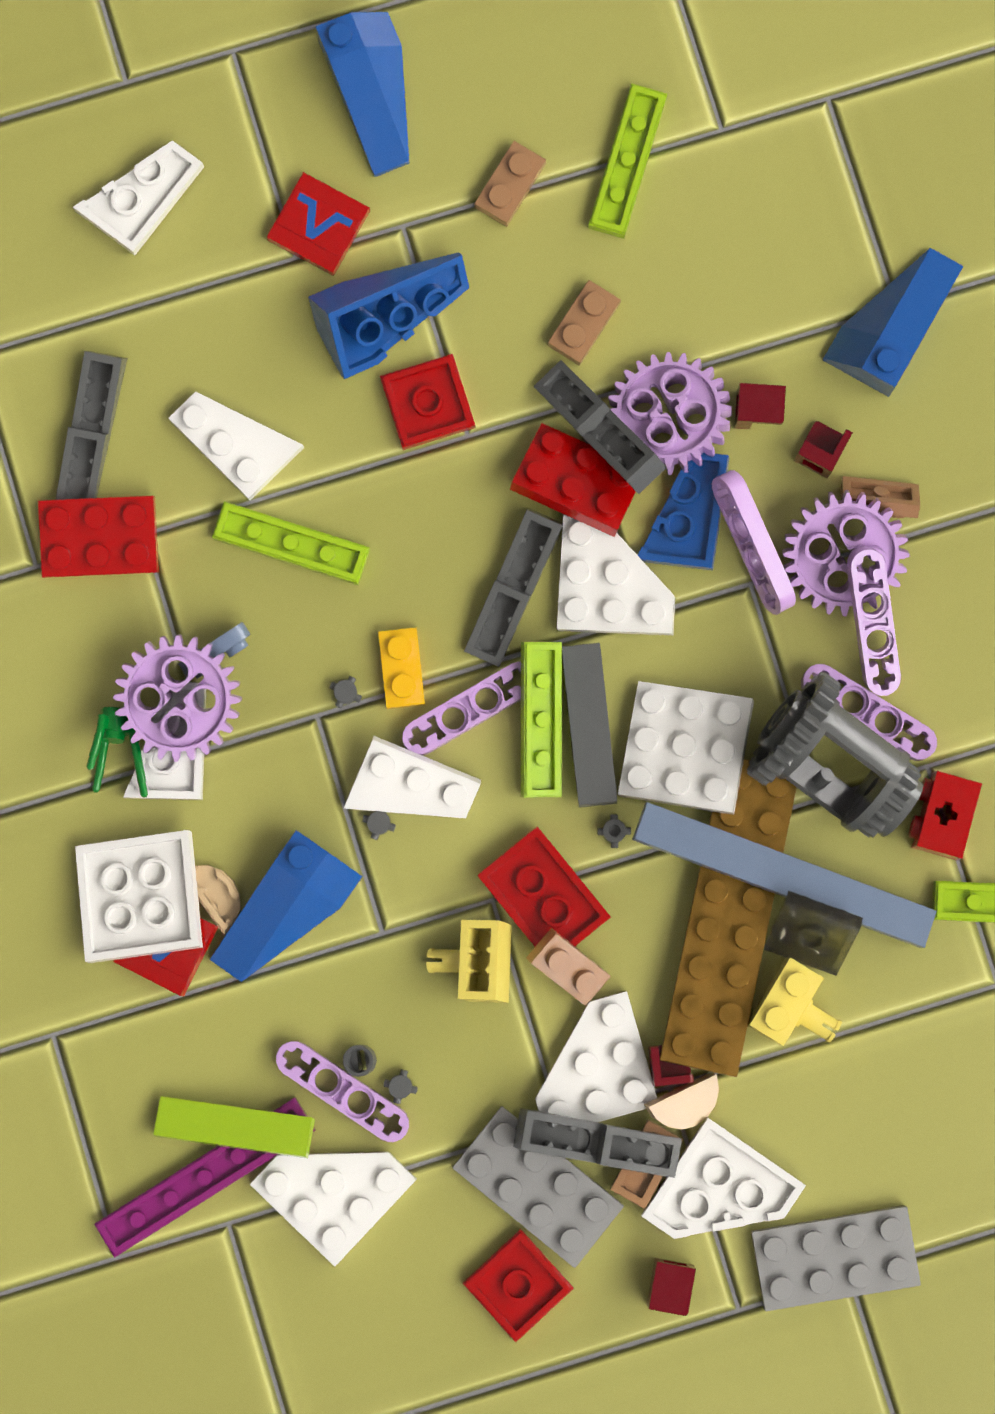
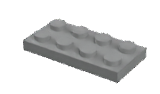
(538, 1190)
(835, 1258)

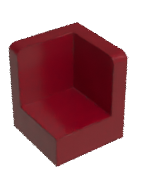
(759, 405)
(822, 449)
(667, 1073)
(671, 1287)

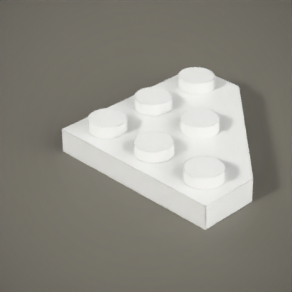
(609, 586)
(600, 1067)
(721, 1187)
(333, 1195)

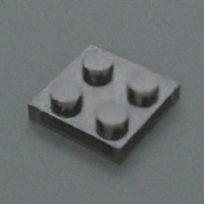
(812, 933)

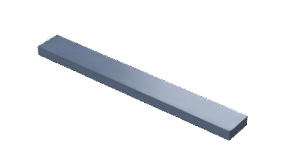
(782, 872)

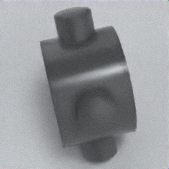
(345, 692)
(378, 824)
(614, 831)
(400, 1086)

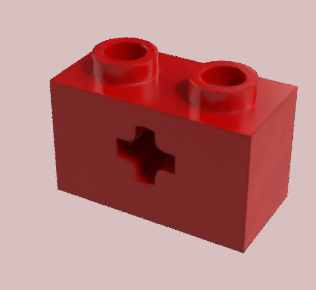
(960, 799)

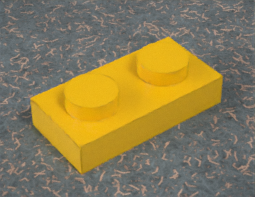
(401, 668)

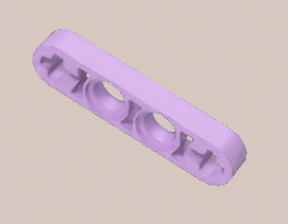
(753, 542)
(878, 620)
(466, 703)
(872, 706)
(345, 1087)

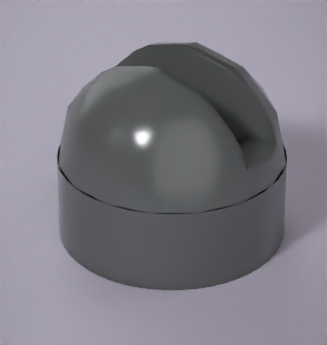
(353, 1062)

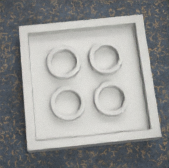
(686, 747)
(138, 896)

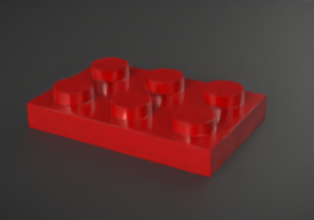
(573, 480)
(98, 536)
(543, 891)

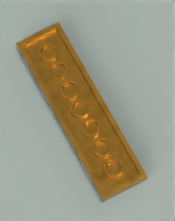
(726, 940)

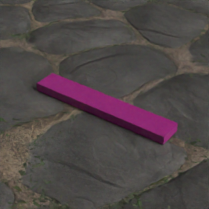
(182, 1191)

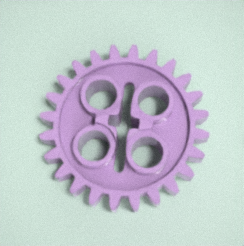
(699, 397)
(815, 569)
(201, 722)

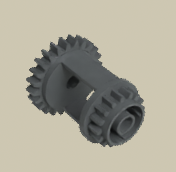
(797, 728)

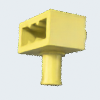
(481, 961)
(789, 1004)

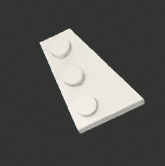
(143, 197)
(234, 443)
(165, 777)
(410, 784)

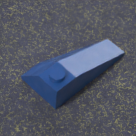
(370, 78)
(376, 311)
(889, 328)
(290, 901)

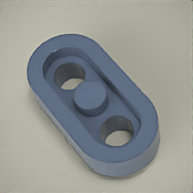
(229, 642)

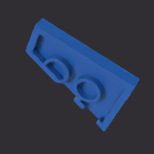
(690, 519)

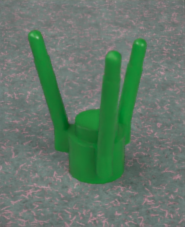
(107, 732)

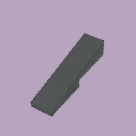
(91, 425)
(600, 427)
(513, 587)
(589, 725)
(597, 1143)

